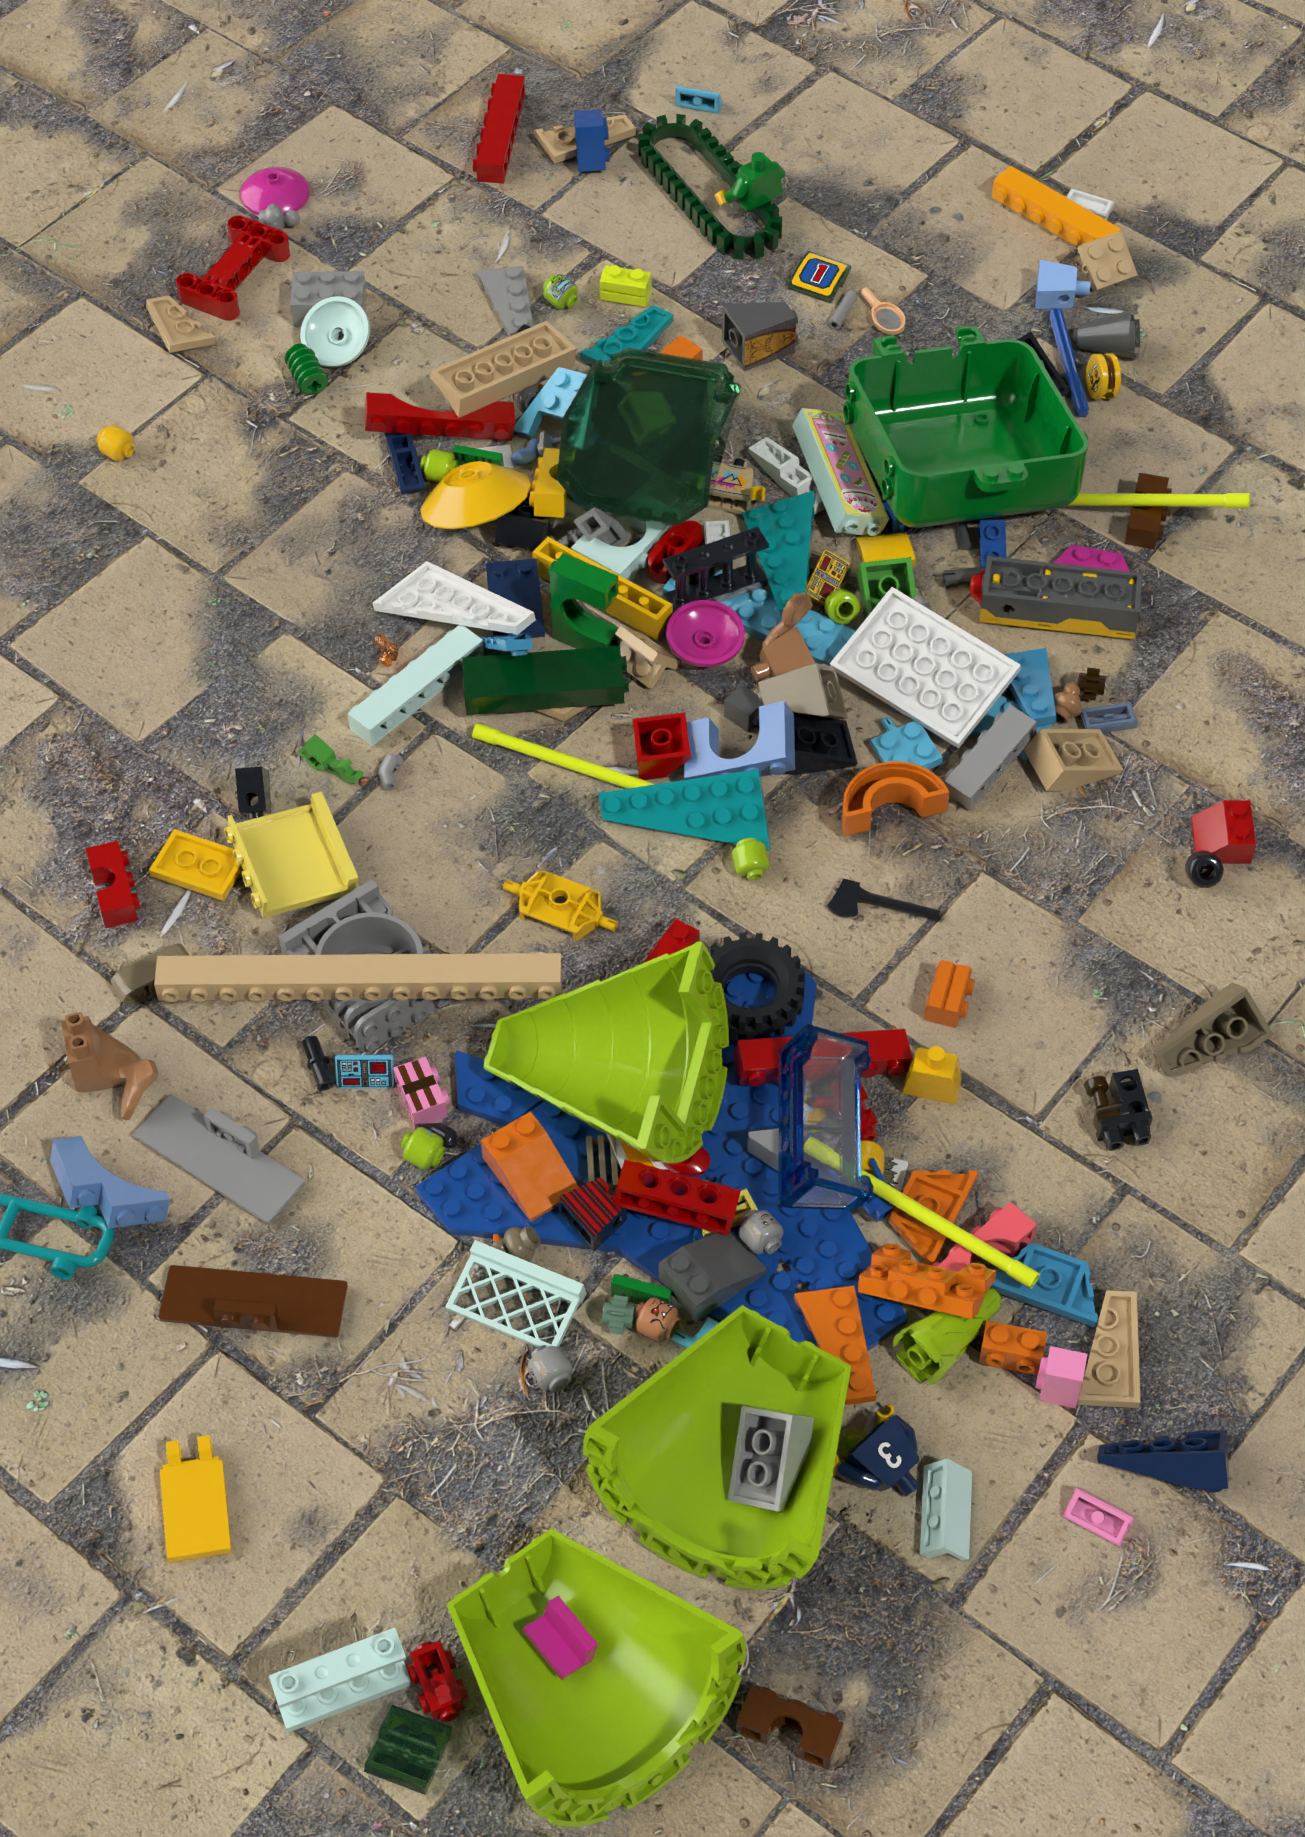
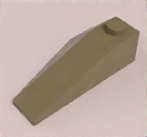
(1219, 1028)

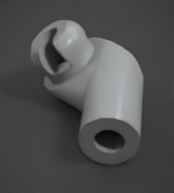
(386, 770)

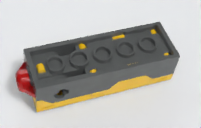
(1058, 597)

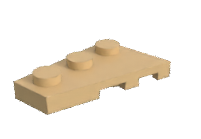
(176, 327)

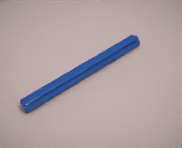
(1069, 362)

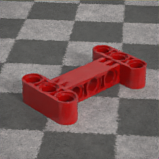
(216, 290)

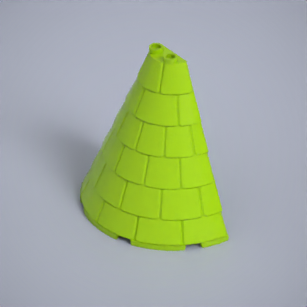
(627, 1053)

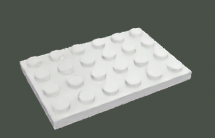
(925, 667)

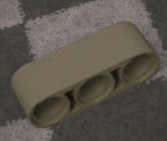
(137, 980)

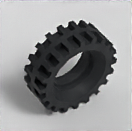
(772, 962)

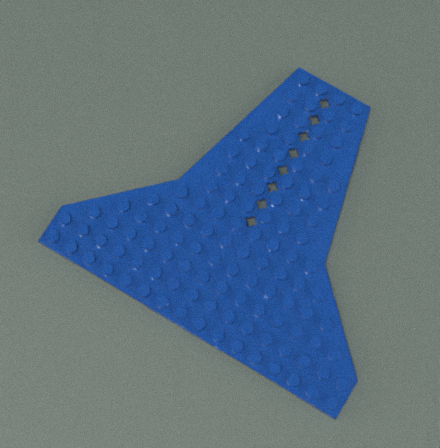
(818, 1244)

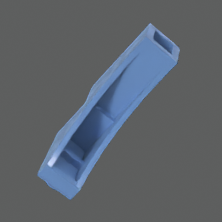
(89, 1184)

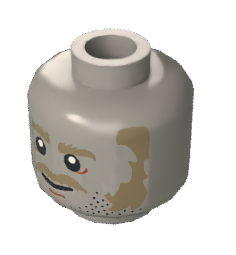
(760, 1232)
(550, 1368)

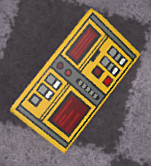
(826, 577)

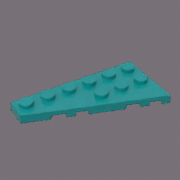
(789, 535)
(706, 807)

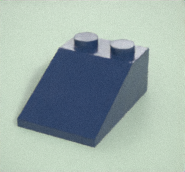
(520, 584)

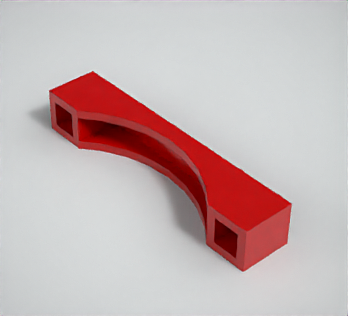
(391, 415)

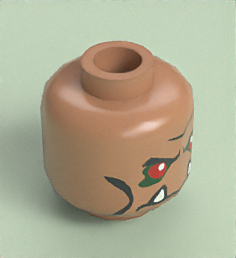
(657, 1319)

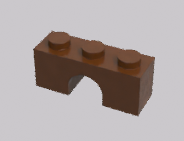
(1145, 524)
(766, 1712)

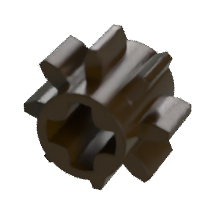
(1091, 683)

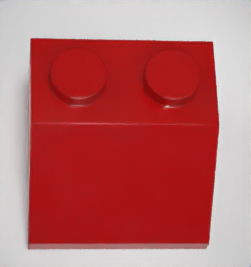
(661, 744)
(1226, 831)

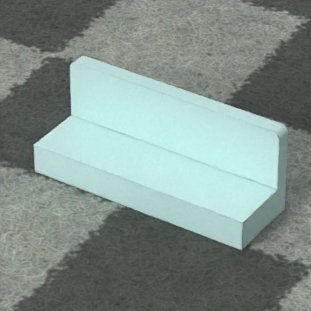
(946, 1510)

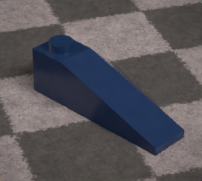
(1192, 1462)

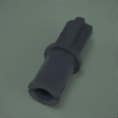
(318, 1063)

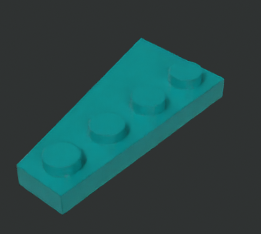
(637, 335)

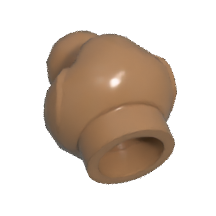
(1067, 703)

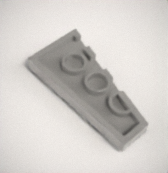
(508, 295)

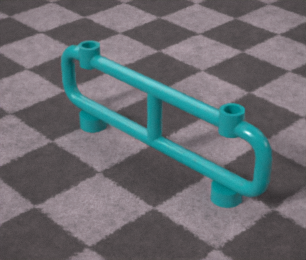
(63, 1263)

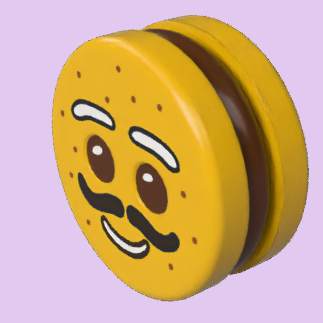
(1103, 376)

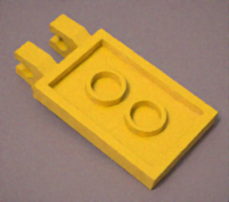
(194, 1504)

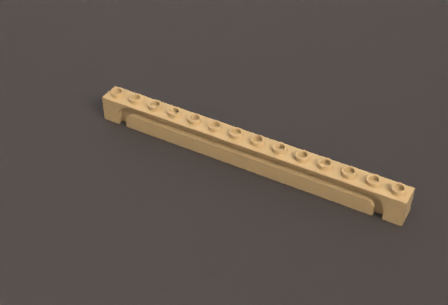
(358, 977)

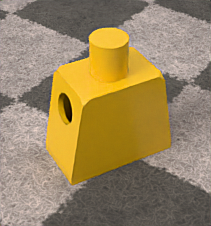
(933, 1075)

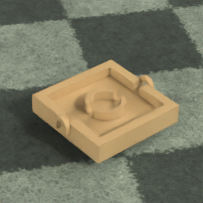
(1107, 261)

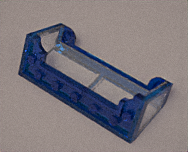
(821, 1121)

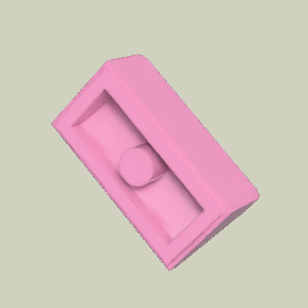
(1099, 1516)

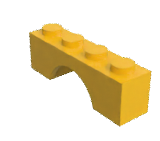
(547, 493)

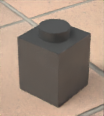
(742, 708)

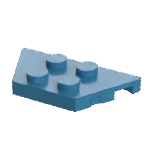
(1061, 1287)

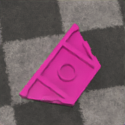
(1092, 557)

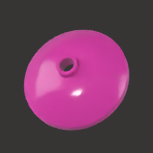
(277, 186)
(705, 623)

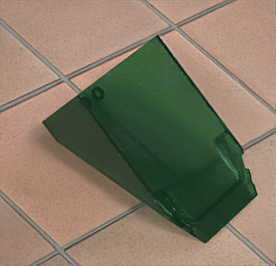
(647, 435)

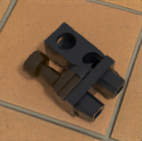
(1124, 1117)

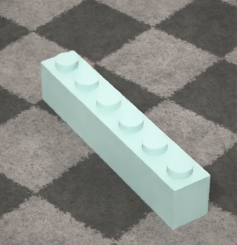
(414, 685)

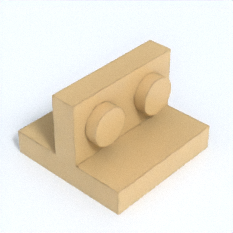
(644, 657)

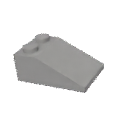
(768, 1456)

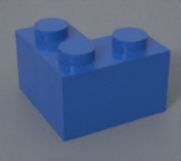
(590, 133)

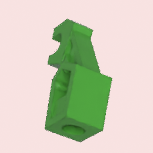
(323, 757)

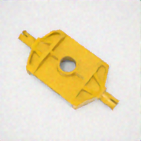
(577, 915)

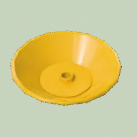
(474, 495)

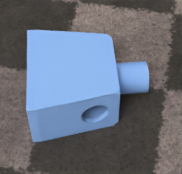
(1058, 285)

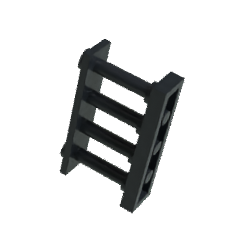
(722, 586)

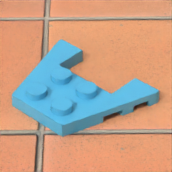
(551, 400)

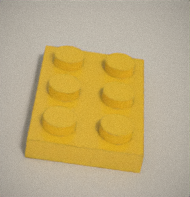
(196, 865)

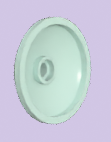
(330, 320)

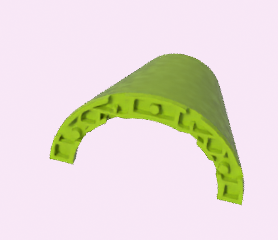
(671, 1447)
(619, 1721)

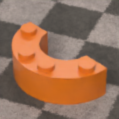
(891, 784)

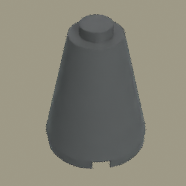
(1110, 334)

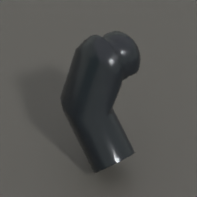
(447, 1133)

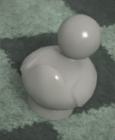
(276, 218)

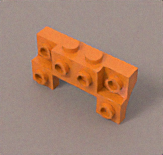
(923, 1285)

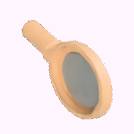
(885, 315)

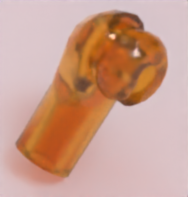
(389, 649)

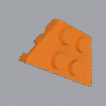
(942, 1194)

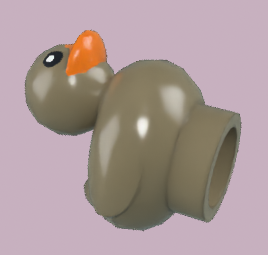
(518, 1242)

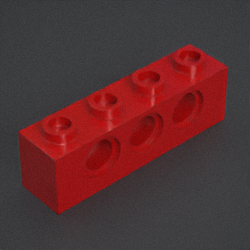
(676, 1197)

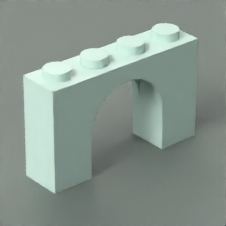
(624, 560)

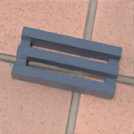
(1109, 721)

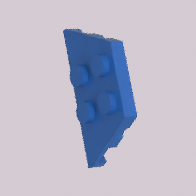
(487, 1094)

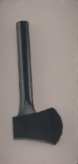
(850, 893)

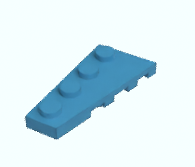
(515, 643)
(1033, 686)

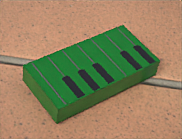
(468, 454)
(637, 1290)

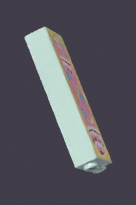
(840, 473)

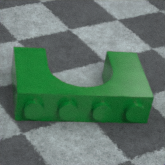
(585, 582)

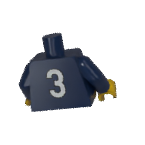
(882, 1456)

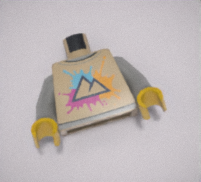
(736, 488)

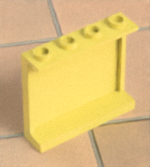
(292, 858)

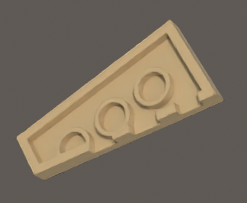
(561, 141)
(1113, 1363)

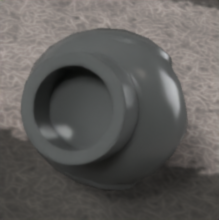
(527, 395)

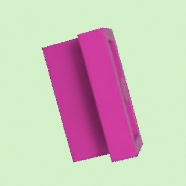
(561, 1639)

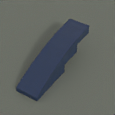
(405, 462)

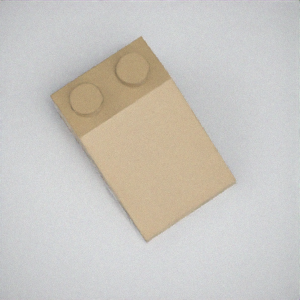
(1071, 758)

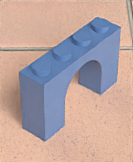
(771, 753)

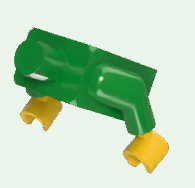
(755, 183)

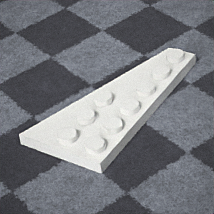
(447, 598)

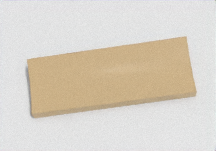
(503, 368)

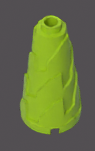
(940, 1339)

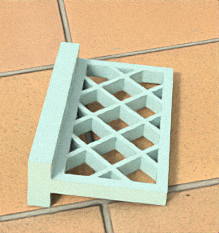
(526, 1273)

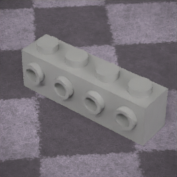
(990, 756)

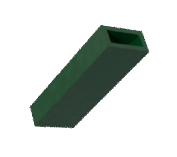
(544, 680)

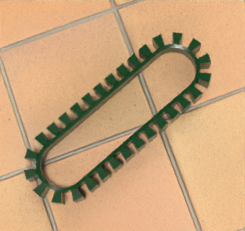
(690, 202)

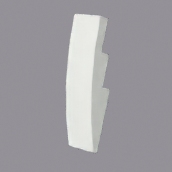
(785, 470)

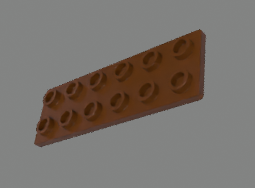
(253, 1301)

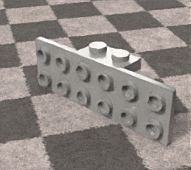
(220, 1156)

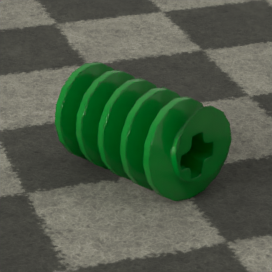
(305, 369)

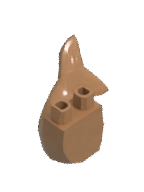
(104, 1062)

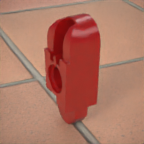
(675, 541)

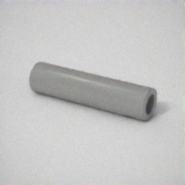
(843, 309)

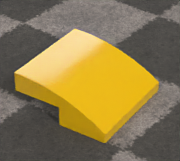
(885, 547)

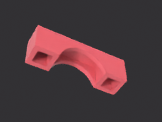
(1006, 1231)

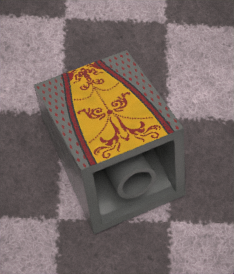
(758, 332)

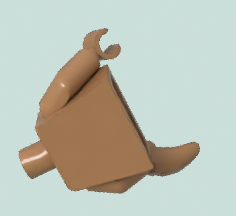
(784, 645)

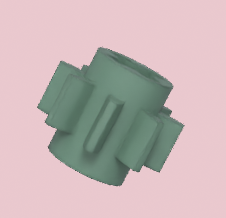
(618, 1314)

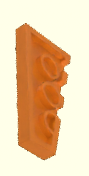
(838, 1330)

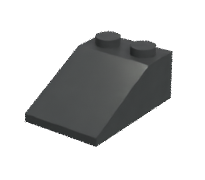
(709, 1272)

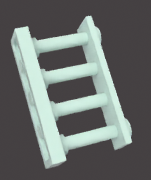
(340, 1680)

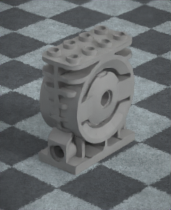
(362, 925)

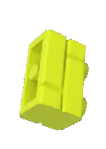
(625, 285)

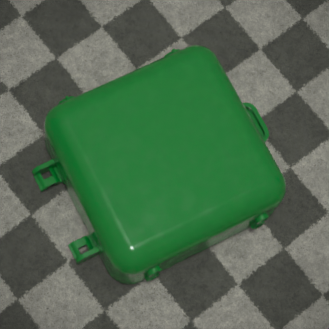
(964, 430)

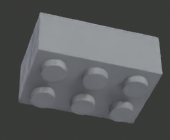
(313, 287)

